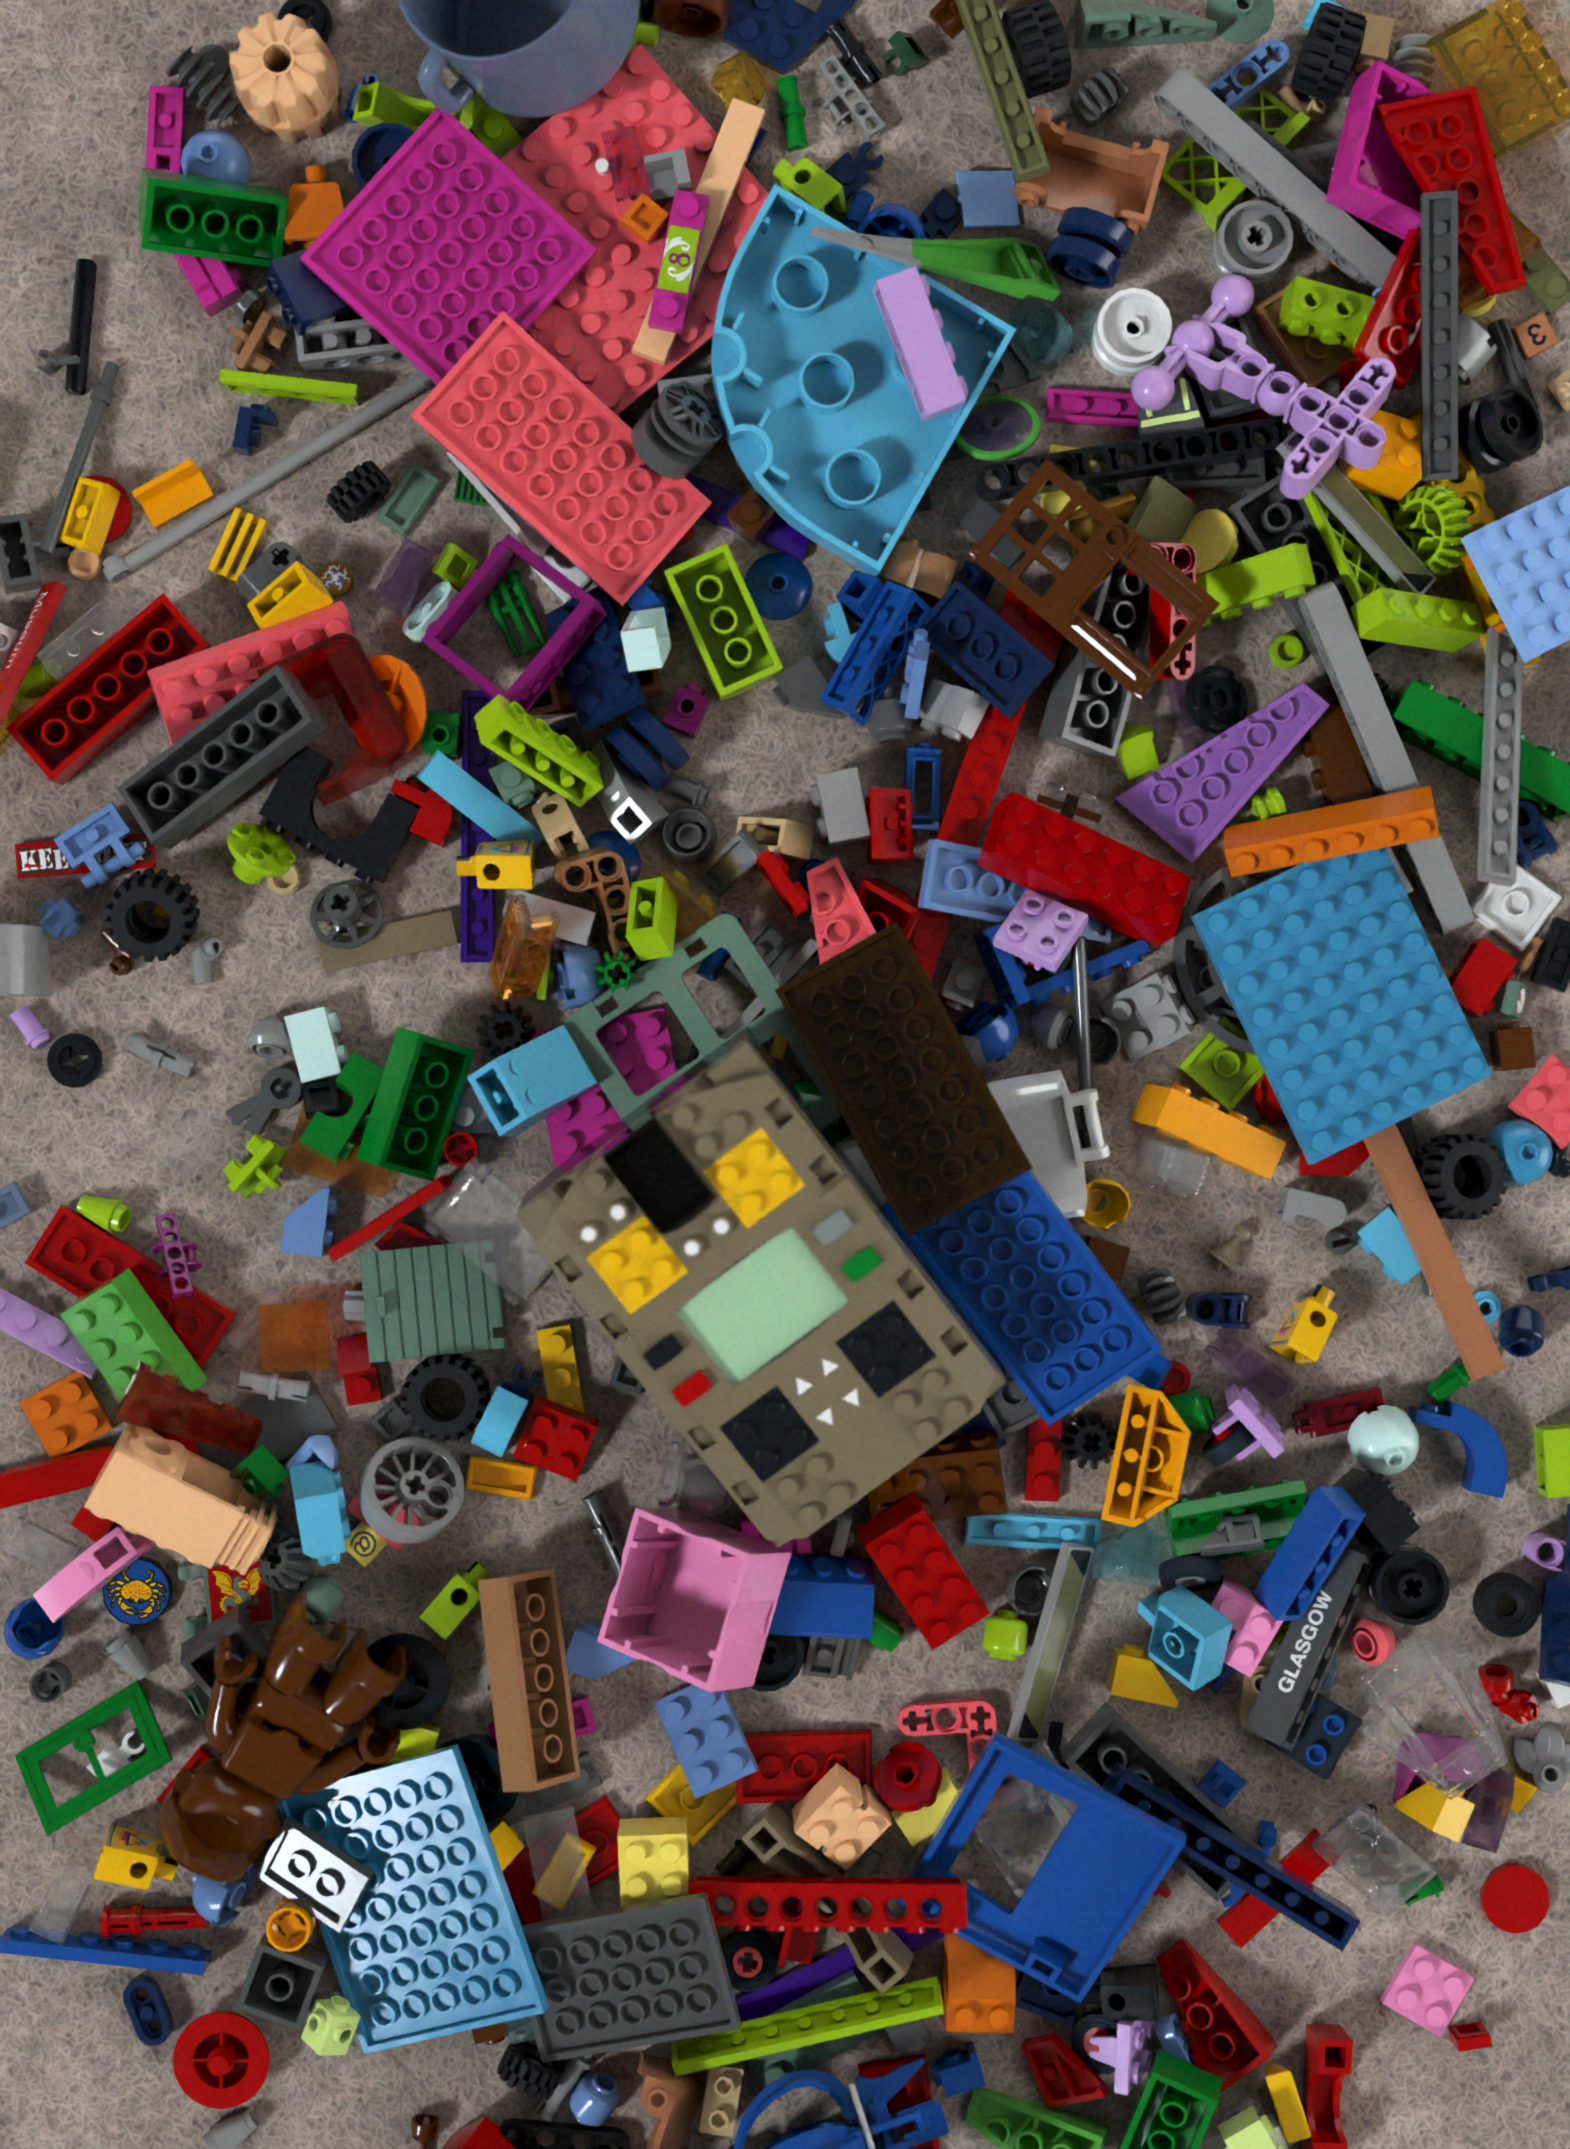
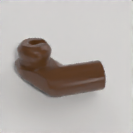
(122, 962)

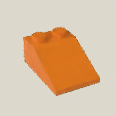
(976, 1989)

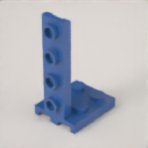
(1009, 975)

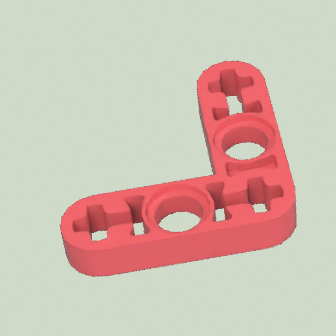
(962, 1724)

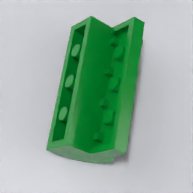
(1193, 1521)

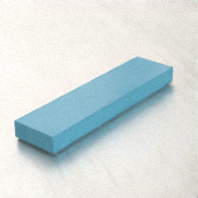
(476, 801)
(1031, 1530)

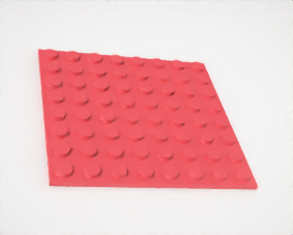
(604, 306)

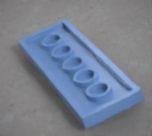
(961, 888)

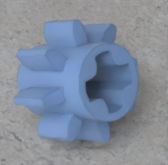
(60, 917)

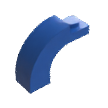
(1485, 1454)

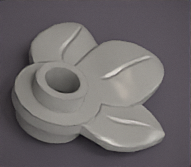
(1544, 1753)

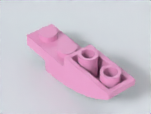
(91, 1571)

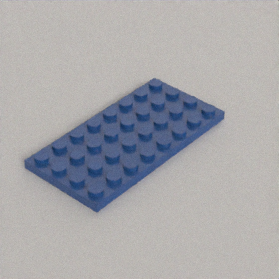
(1036, 1295)

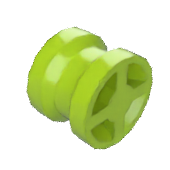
(1267, 805)

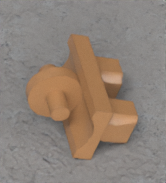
(252, 341)

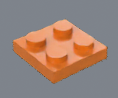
(67, 1415)

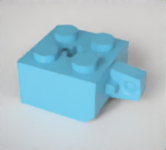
(320, 1511)
(1186, 1635)

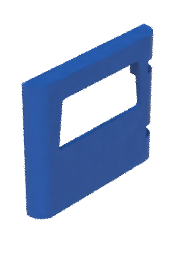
(1083, 1890)

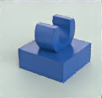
(1221, 1783)

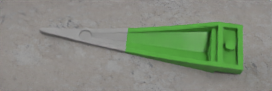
(994, 263)

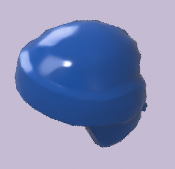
(24, 1637)

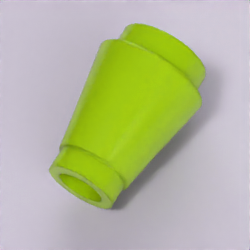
(107, 1213)

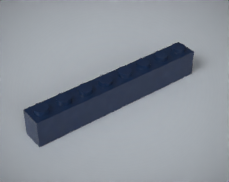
(1240, 1861)

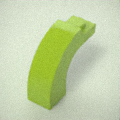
(381, 104)

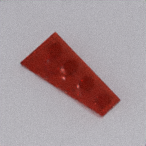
(172, 1409)

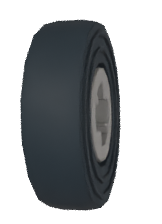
(1191, 1571)

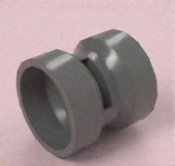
(43, 1684)

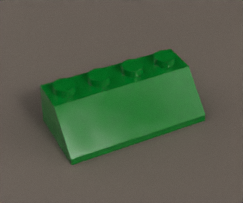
(211, 218)

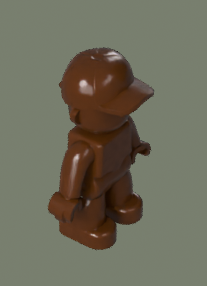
(276, 1742)

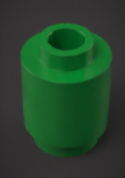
(885, 1631)

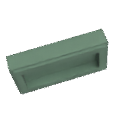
(409, 499)

